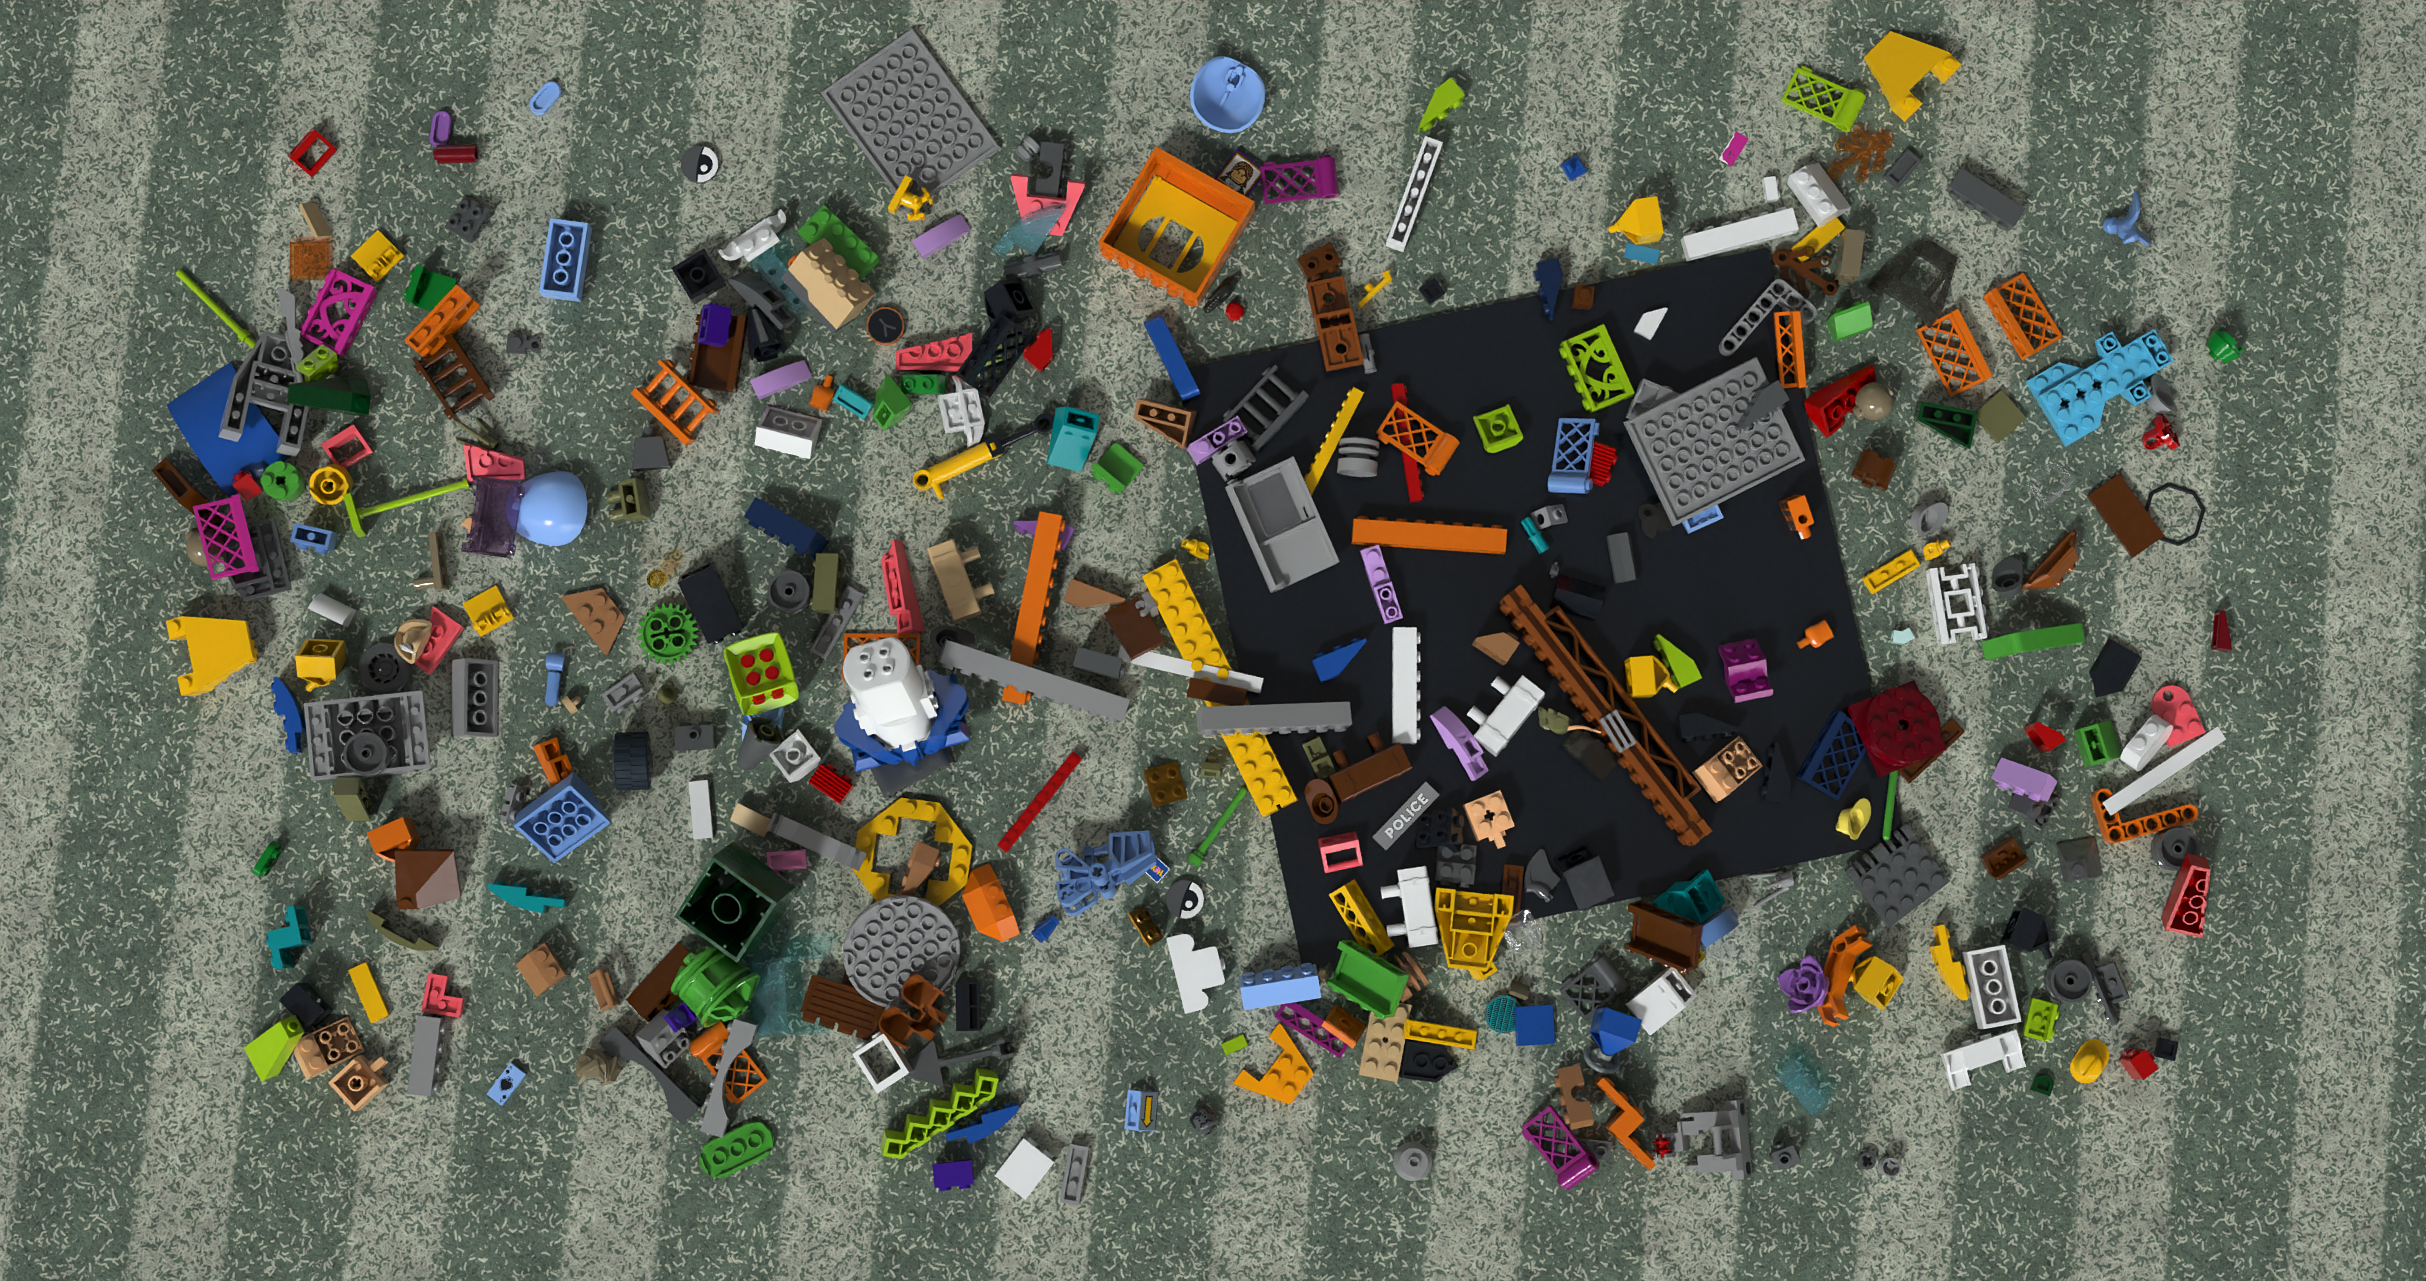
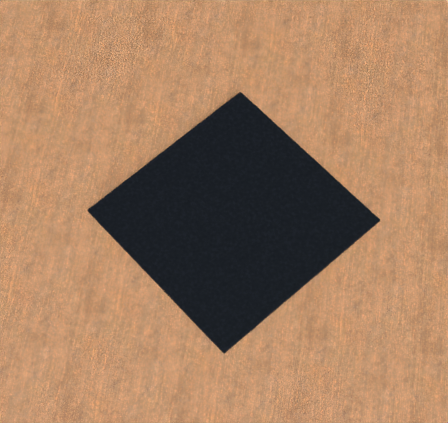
(1693, 589)

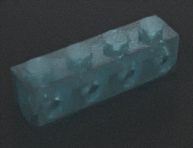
(772, 272)

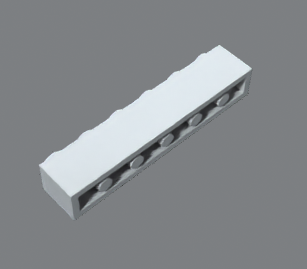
(1414, 194)
(1739, 234)
(1405, 685)

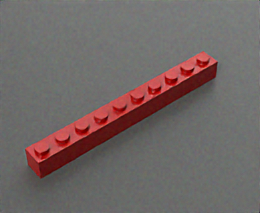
(1410, 464)
(1039, 802)

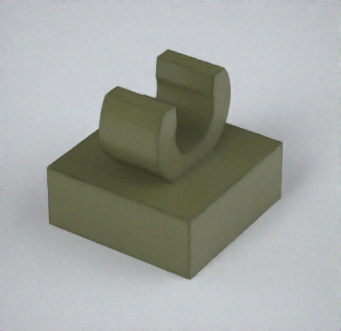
(1210, 768)

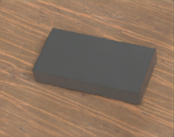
(1902, 168)

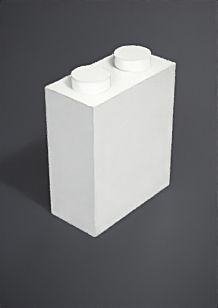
(1025, 1167)

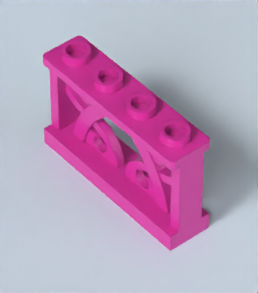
(363, 302)

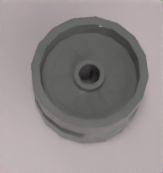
(783, 583)
(357, 747)
(2168, 840)
(2079, 981)

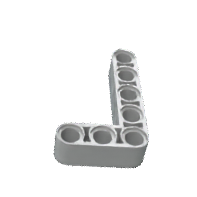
(1761, 312)

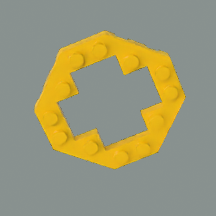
(946, 831)

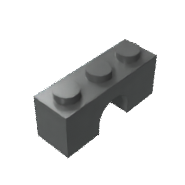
(1052, 155)

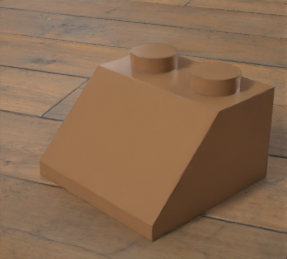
(1497, 646)
(542, 969)

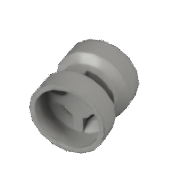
(1027, 149)
(1891, 1169)

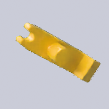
(1372, 291)

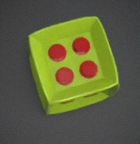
(761, 673)

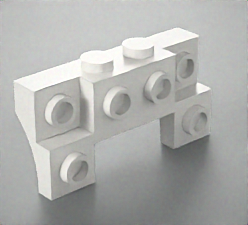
(1980, 1053)

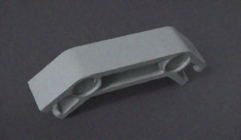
(816, 841)

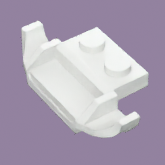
(756, 239)
(962, 412)

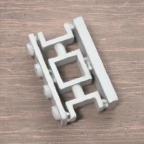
(1941, 605)

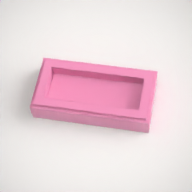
(787, 860)

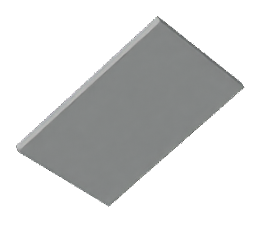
(910, 117)
(1699, 455)

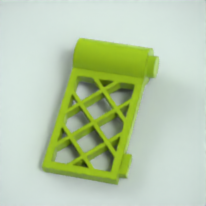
(1847, 107)

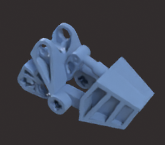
(1131, 857)

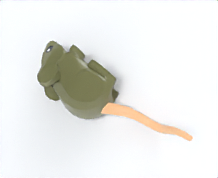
(1558, 722)

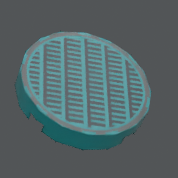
(1500, 1013)

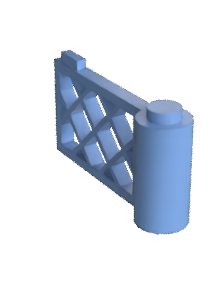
(1573, 480)

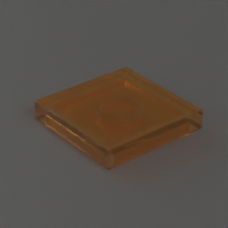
(309, 260)

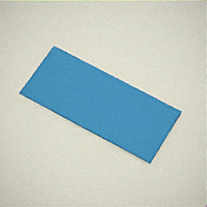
(1641, 253)

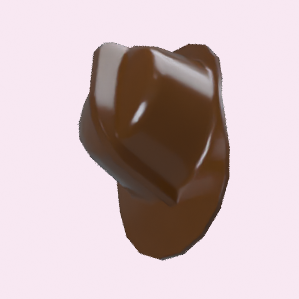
(1321, 801)

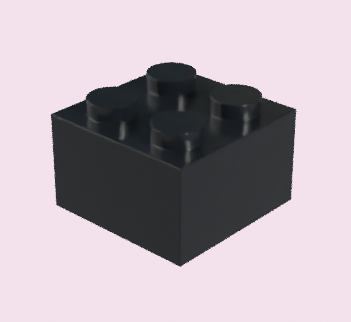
(699, 276)

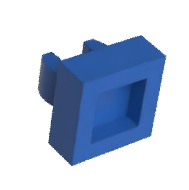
(1573, 168)

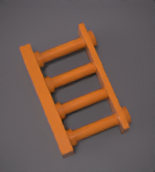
(671, 420)

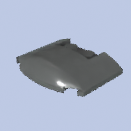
(272, 572)

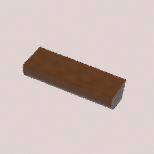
(655, 989)

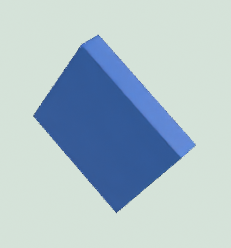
(1534, 1025)

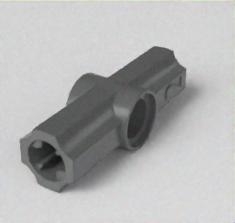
(1032, 266)

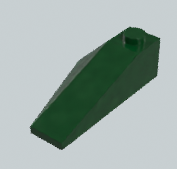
(337, 394)

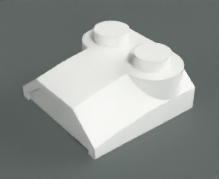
(795, 757)

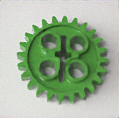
(666, 616)

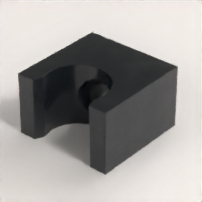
(306, 1005)

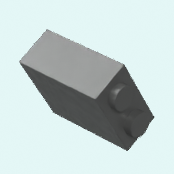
(1099, 664)

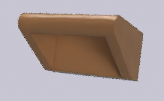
(604, 989)

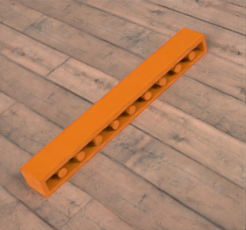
(1035, 597)

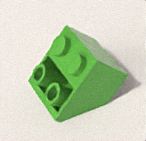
(1850, 321)
(890, 404)
(2097, 743)

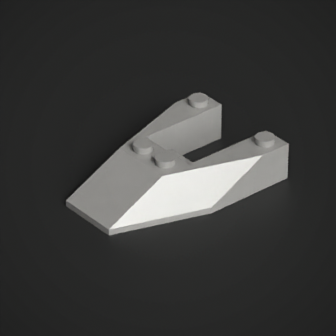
(265, 382)

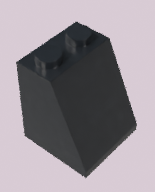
(1584, 877)

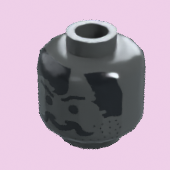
(1203, 1120)

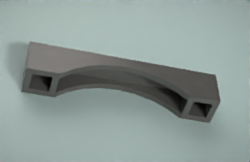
(679, 1102)

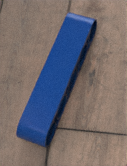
(1171, 357)

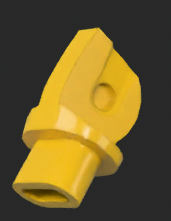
(1196, 548)
(1934, 550)

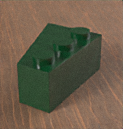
(1947, 421)

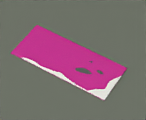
(1733, 149)

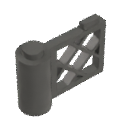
(1605, 974)

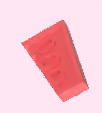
(936, 356)

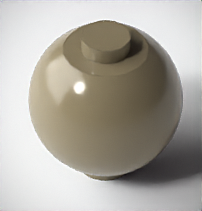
(1873, 402)
(195, 548)

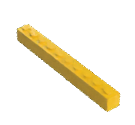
(1333, 438)

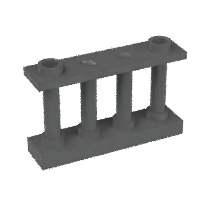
(1284, 413)

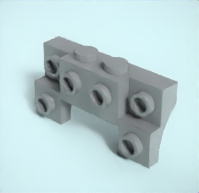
(1648, 396)

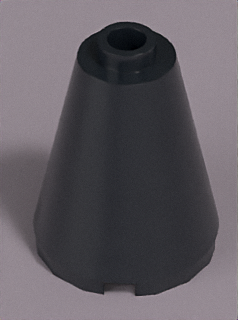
(763, 337)

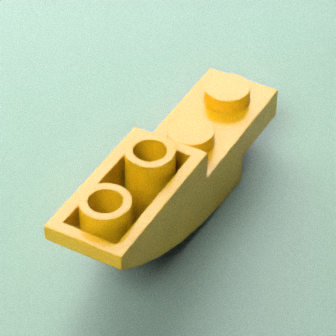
(1949, 971)

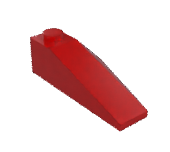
(1832, 403)

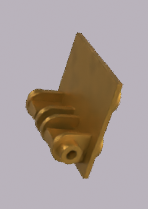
(1165, 784)
(1147, 929)

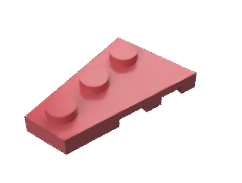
(442, 637)

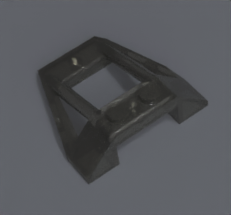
(1906, 294)

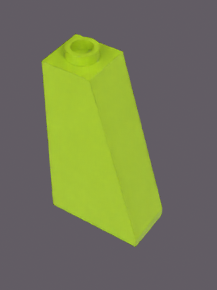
(273, 1047)

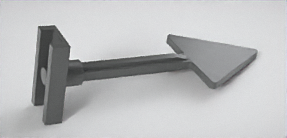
(928, 1066)

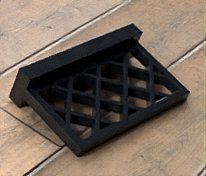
(987, 348)

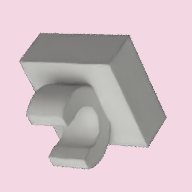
(1149, 605)

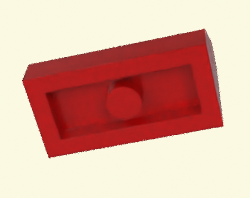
(304, 144)
(2043, 736)

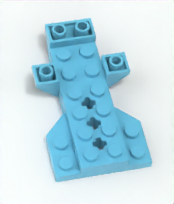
(2116, 372)

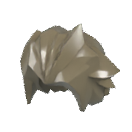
(597, 1065)

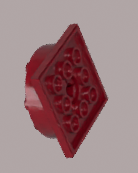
(1879, 729)

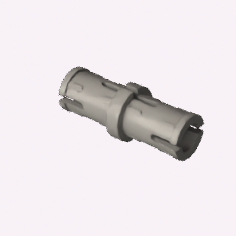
(1369, 366)

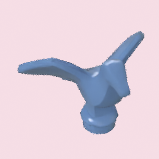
(2126, 226)

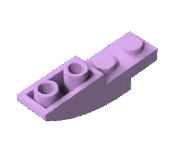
(1381, 584)
(1461, 740)

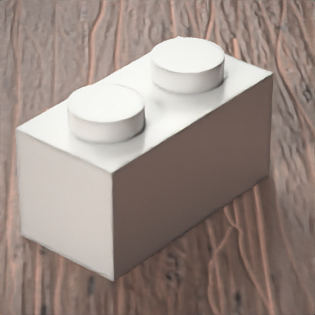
(1770, 190)

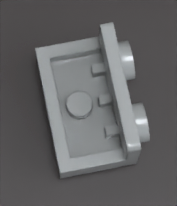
(624, 693)

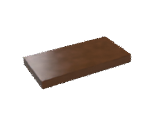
(2125, 516)

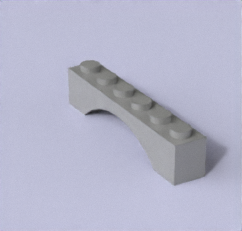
(717, 1114)

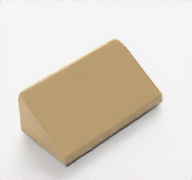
(315, 221)
(750, 819)

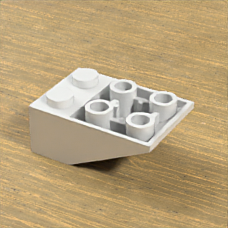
(1661, 999)

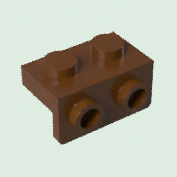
(2003, 858)

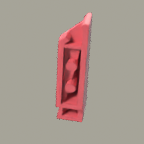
(900, 590)

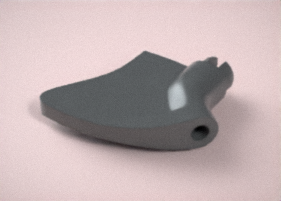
(1540, 877)

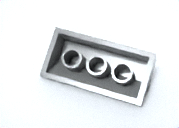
(474, 698)

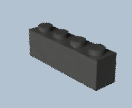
(1985, 199)

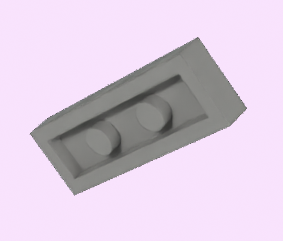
(1074, 1174)

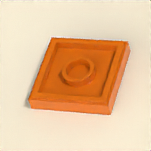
(1343, 1026)

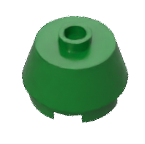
(2222, 346)

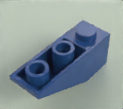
(1332, 664)

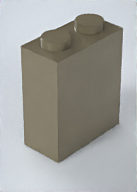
(1849, 256)

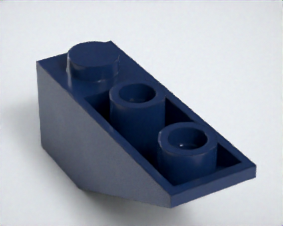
(1549, 277)

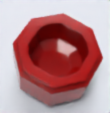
(1234, 311)

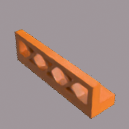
(1797, 348)

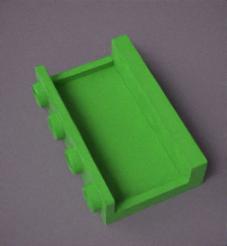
(1368, 980)

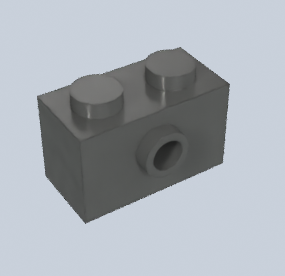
(695, 737)

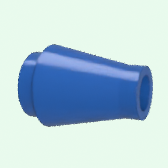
(1044, 929)

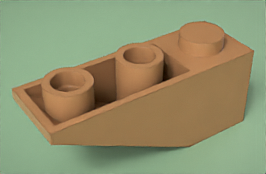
(1087, 596)

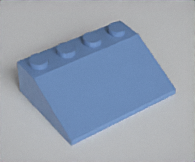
(562, 818)

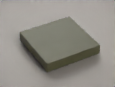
(1999, 416)

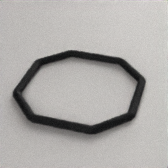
(2198, 502)

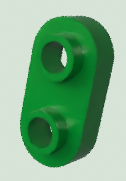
(263, 866)

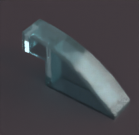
(1029, 231)

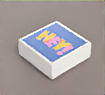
(1158, 871)

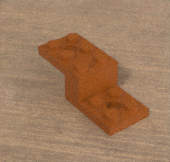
(1334, 323)

